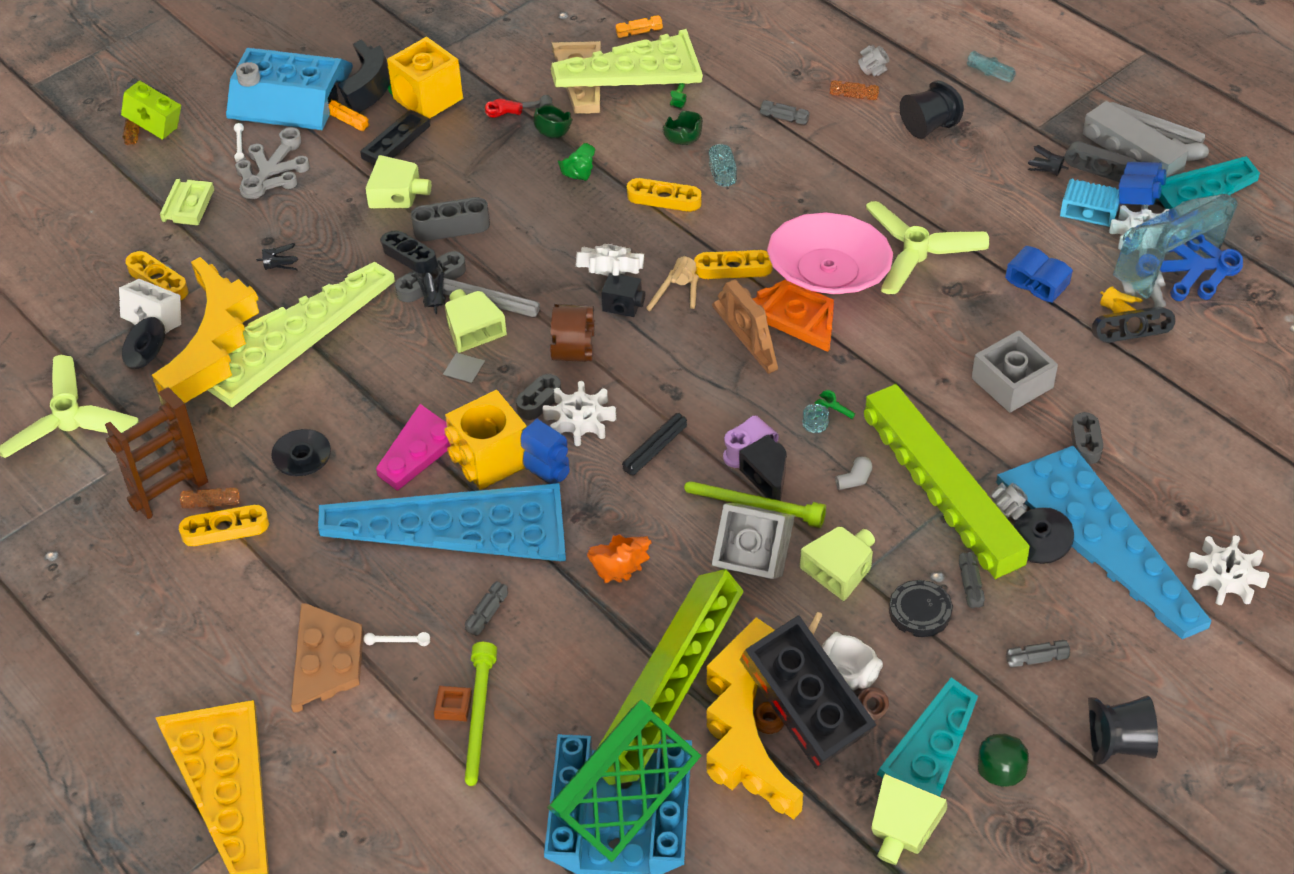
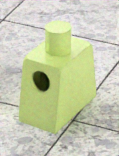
(395, 184)
(473, 319)
(839, 560)
(905, 818)

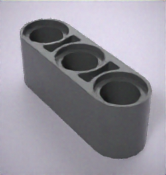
(450, 219)

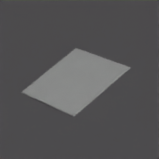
(463, 367)

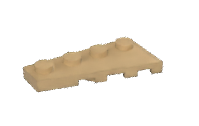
(583, 98)

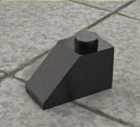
(765, 466)

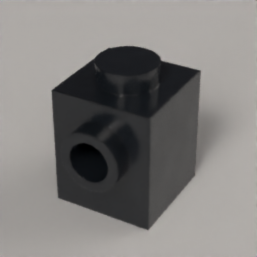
(622, 295)

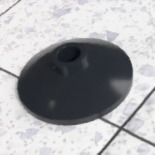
(143, 342)
(301, 452)
(1051, 544)

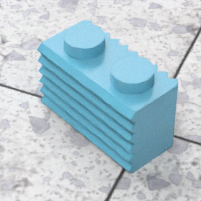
(1090, 202)

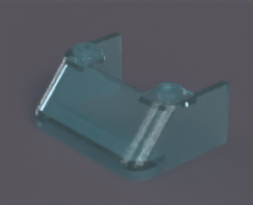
(1148, 242)

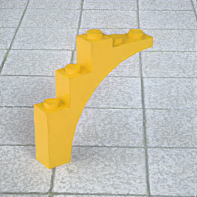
(221, 332)
(730, 718)

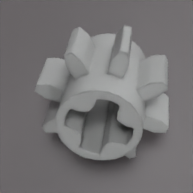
(873, 60)
(1010, 500)

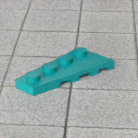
(1208, 181)
(933, 741)

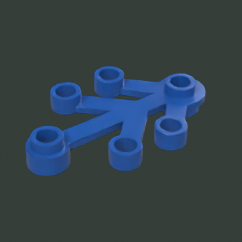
(1196, 265)

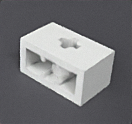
(146, 300)

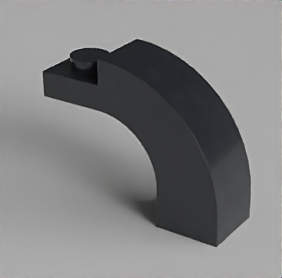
(369, 82)

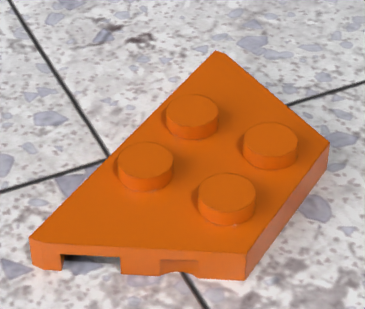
(798, 312)

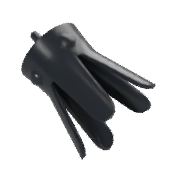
(1052, 164)
(271, 260)
(431, 297)

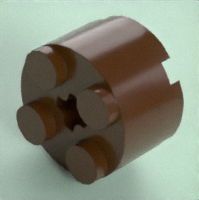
(572, 332)

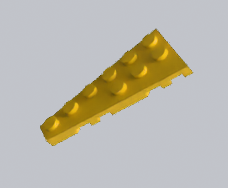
(223, 773)

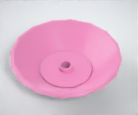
(830, 253)

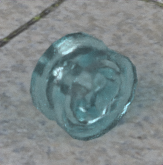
(820, 423)

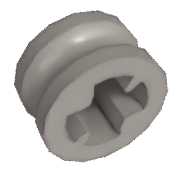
(248, 74)

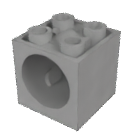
(753, 540)

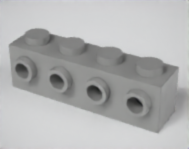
(1132, 138)

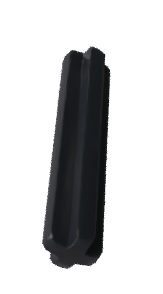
(654, 444)

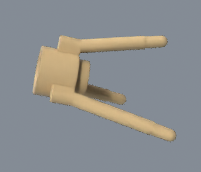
(682, 273)

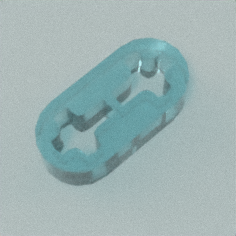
(726, 164)

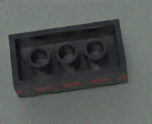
(807, 691)

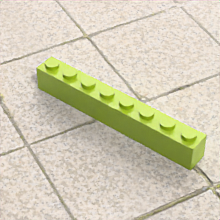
(946, 482)
(678, 660)

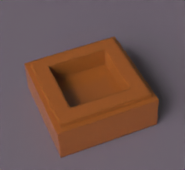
(453, 703)

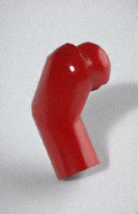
(501, 106)

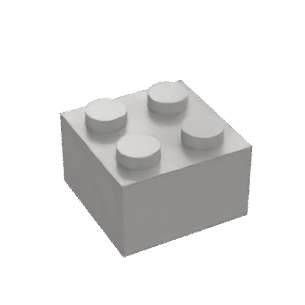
(1014, 371)

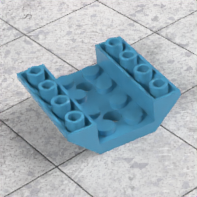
(290, 89)
(654, 848)

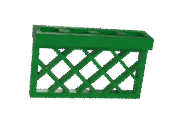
(600, 762)

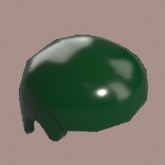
(552, 121)
(684, 129)
(1003, 760)

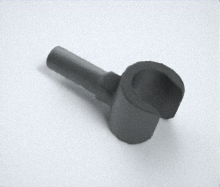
(544, 101)

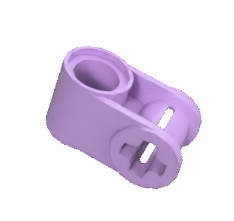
(743, 436)

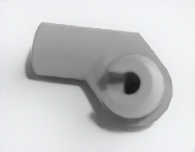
(1196, 150)
(858, 476)

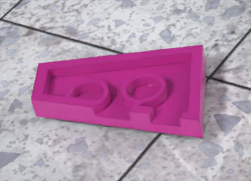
(414, 449)

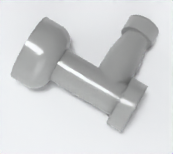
(1156, 292)

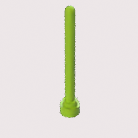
(813, 514)
(483, 657)

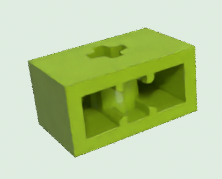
(151, 109)

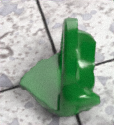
(579, 163)

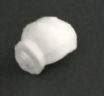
(853, 660)

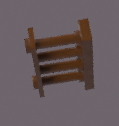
(184, 449)

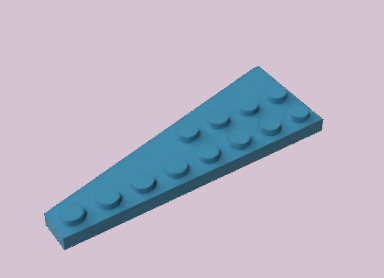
(492, 521)
(1108, 535)

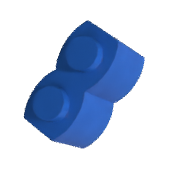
(1141, 183)
(1039, 273)
(545, 452)

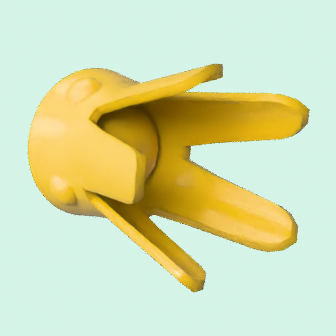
(1116, 300)

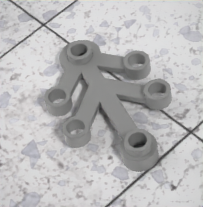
(255, 185)

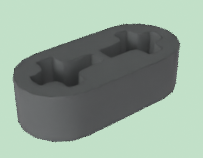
(535, 395)
(1093, 437)

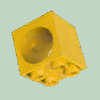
(425, 78)
(486, 439)

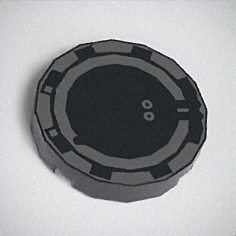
(920, 608)

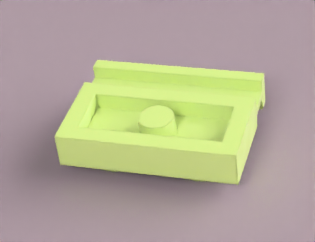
(187, 202)

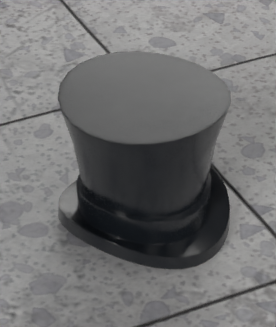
(931, 109)
(1123, 729)

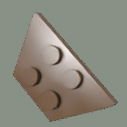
(747, 322)
(325, 656)

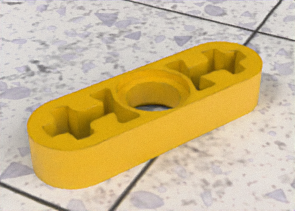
(639, 193)
(153, 266)
(714, 271)
(235, 531)

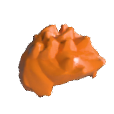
(619, 557)

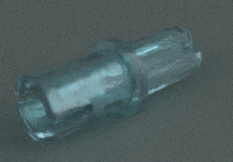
(991, 66)

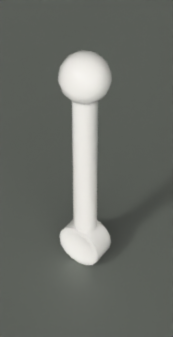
(238, 129)
(423, 639)

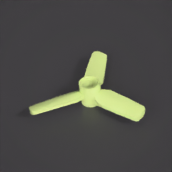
(918, 243)
(66, 412)

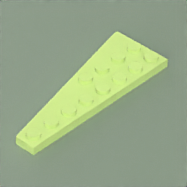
(287, 333)

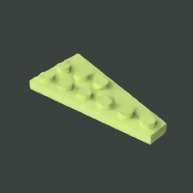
(636, 63)

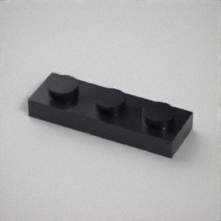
(396, 137)

